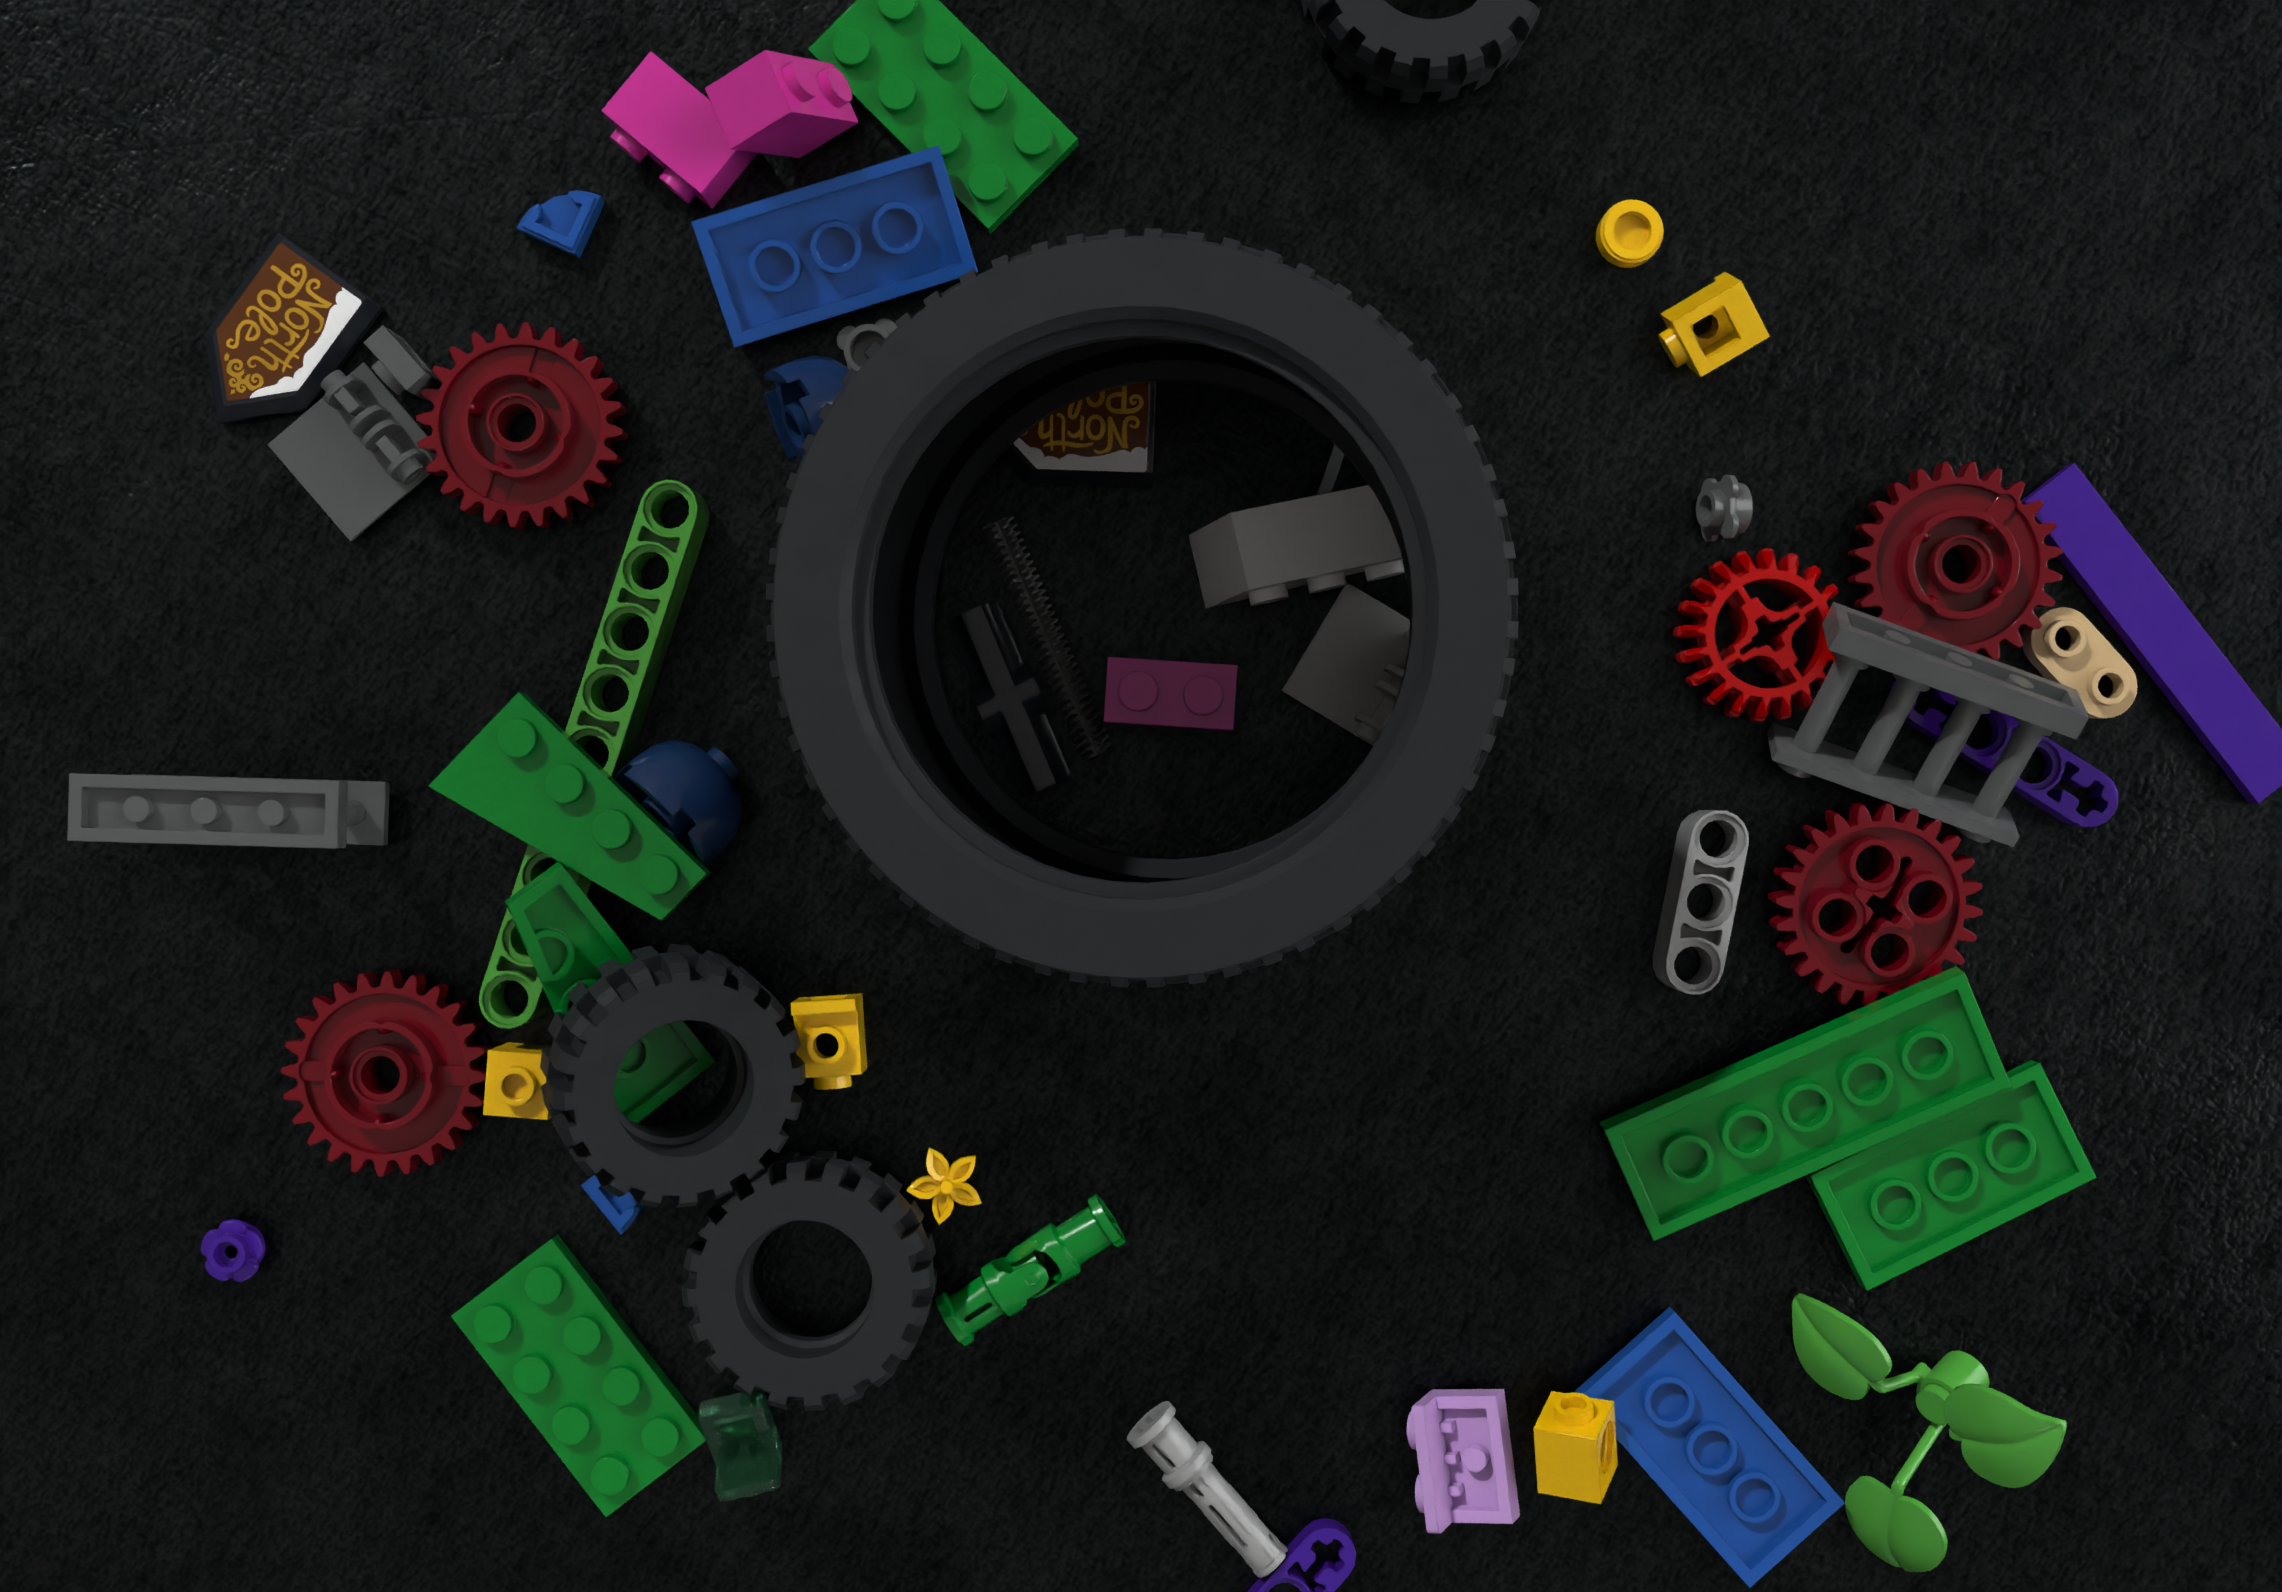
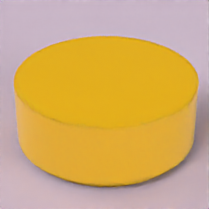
(1629, 233)

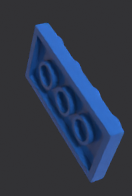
(835, 246)
(1712, 1447)

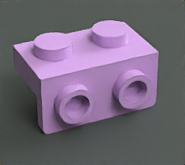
(1463, 1458)

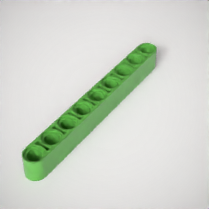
(590, 715)

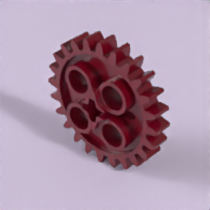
(1829, 872)

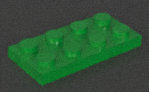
(943, 87)
(1951, 1178)
(581, 1375)

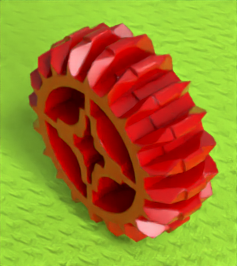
(1745, 616)

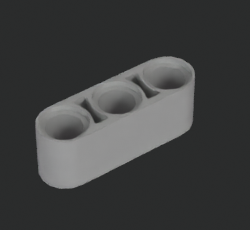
(1723, 877)

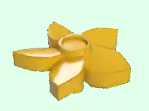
(946, 1184)

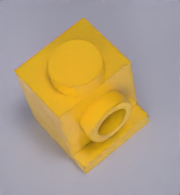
(1733, 328)
(843, 1019)

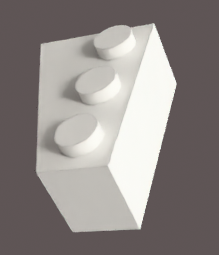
(1294, 545)

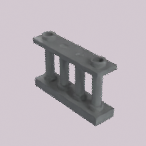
(1918, 665)
(227, 811)

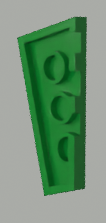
(562, 802)
(566, 946)

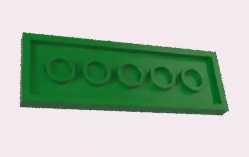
(1806, 1103)

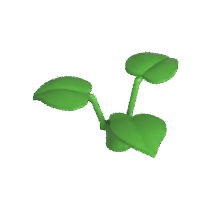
(1996, 1433)

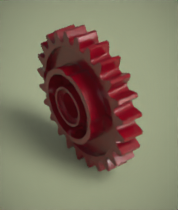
(485, 397)
(1993, 534)
(342, 1081)

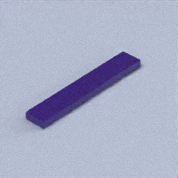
(2162, 633)

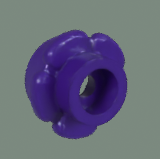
(249, 1246)

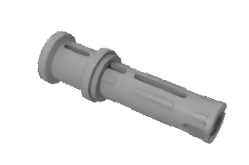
(1190, 1469)

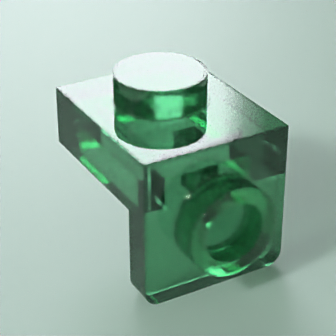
(742, 1444)

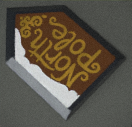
(283, 334)
(1092, 442)

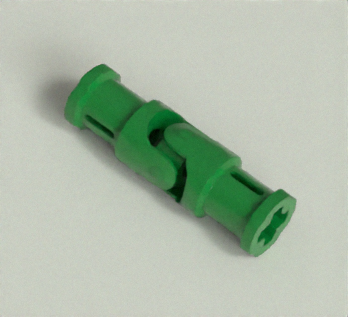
(1023, 1273)

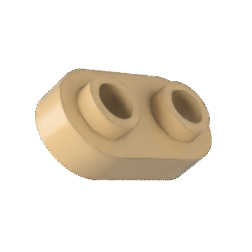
(2082, 663)

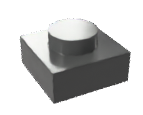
(399, 364)

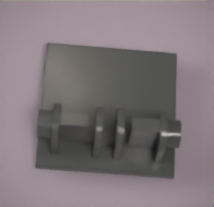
(355, 450)

